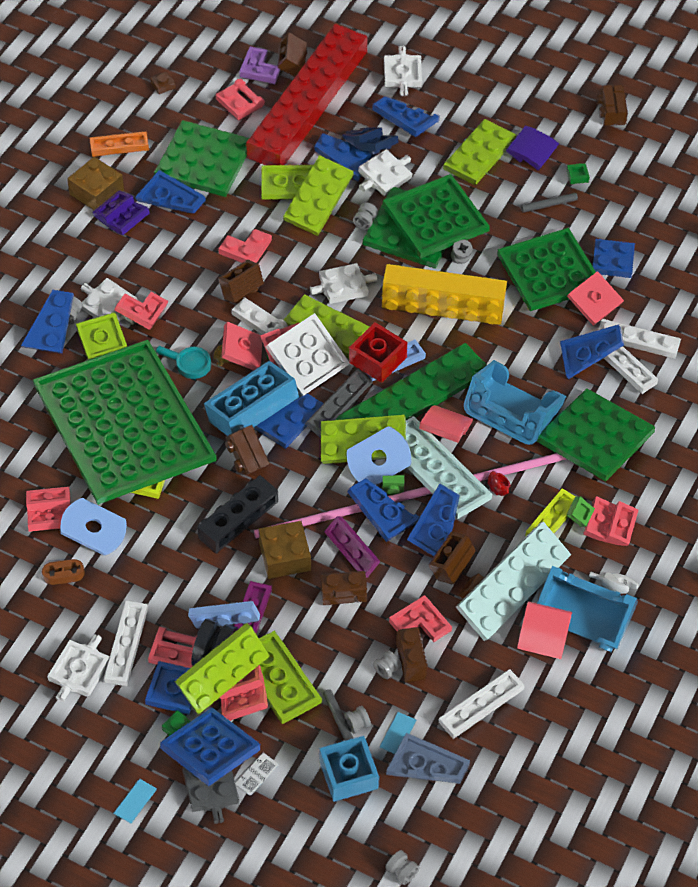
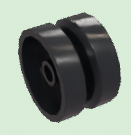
(209, 638)

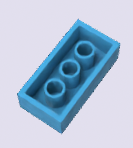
(252, 399)

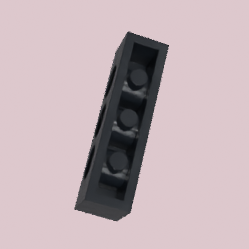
(217, 537)

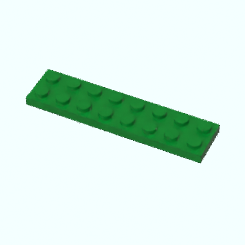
(423, 387)

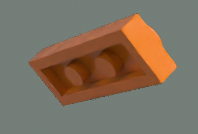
(119, 144)

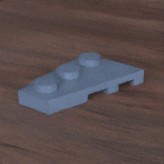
(427, 761)

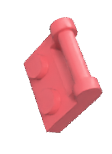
(236, 103)
(171, 652)

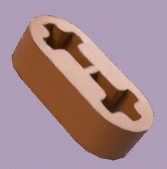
(63, 571)

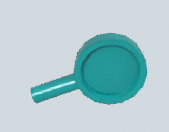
(191, 362)

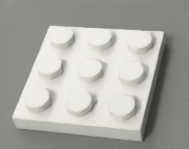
(308, 354)

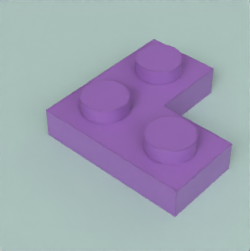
(256, 68)

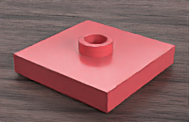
(595, 298)
(241, 346)

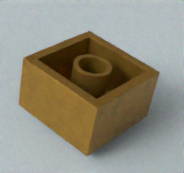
(95, 183)
(284, 549)

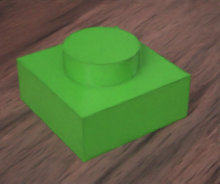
(393, 484)
(580, 511)

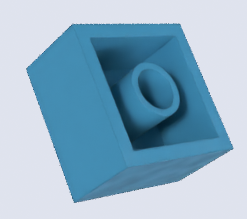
(348, 768)

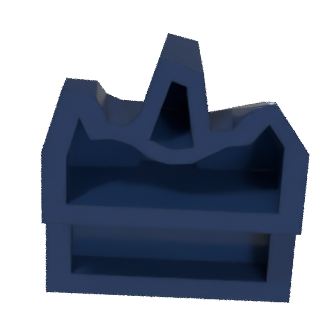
(370, 139)

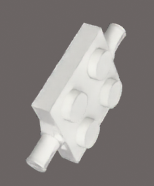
(403, 71)
(384, 172)
(343, 283)
(104, 299)
(79, 668)

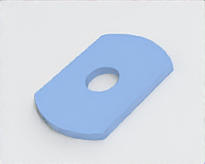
(391, 443)
(82, 511)

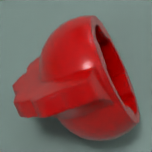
(498, 483)

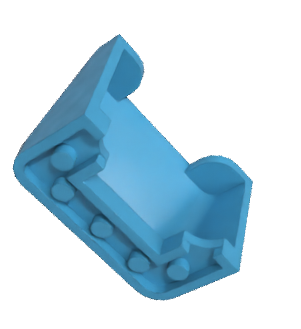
(507, 407)
(595, 610)

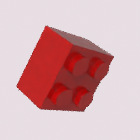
(378, 352)

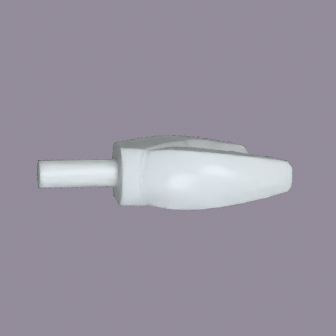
(615, 582)

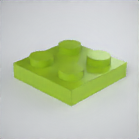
(101, 335)

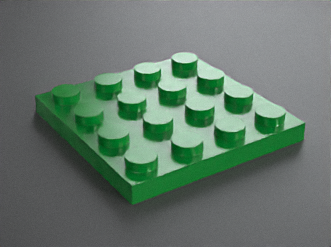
(204, 158)
(435, 215)
(388, 238)
(546, 268)
(596, 434)

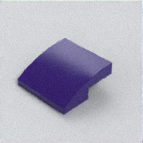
(532, 146)
(121, 212)

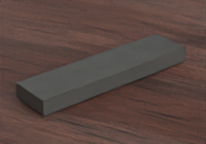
(339, 401)

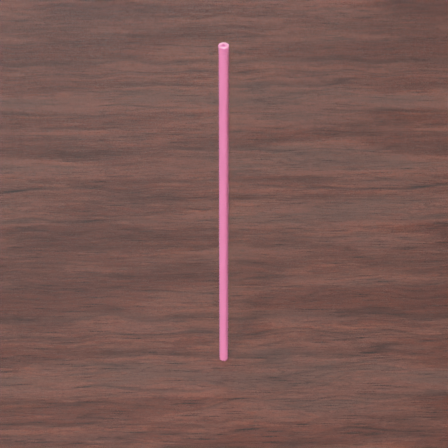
(424, 491)

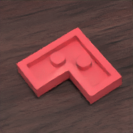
(249, 250)
(142, 313)
(424, 615)

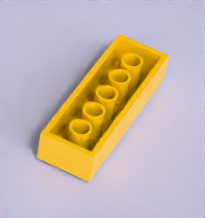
(443, 294)

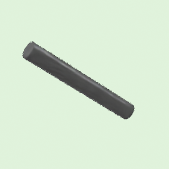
(549, 202)
(337, 714)

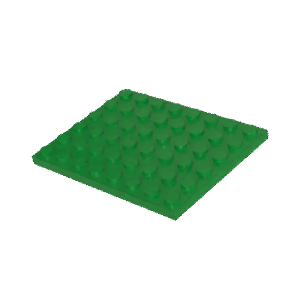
(123, 421)

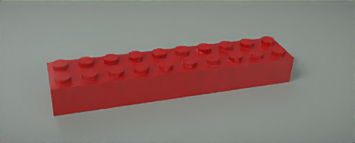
(307, 97)

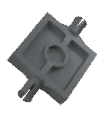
(212, 797)

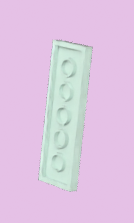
(435, 464)
(513, 581)

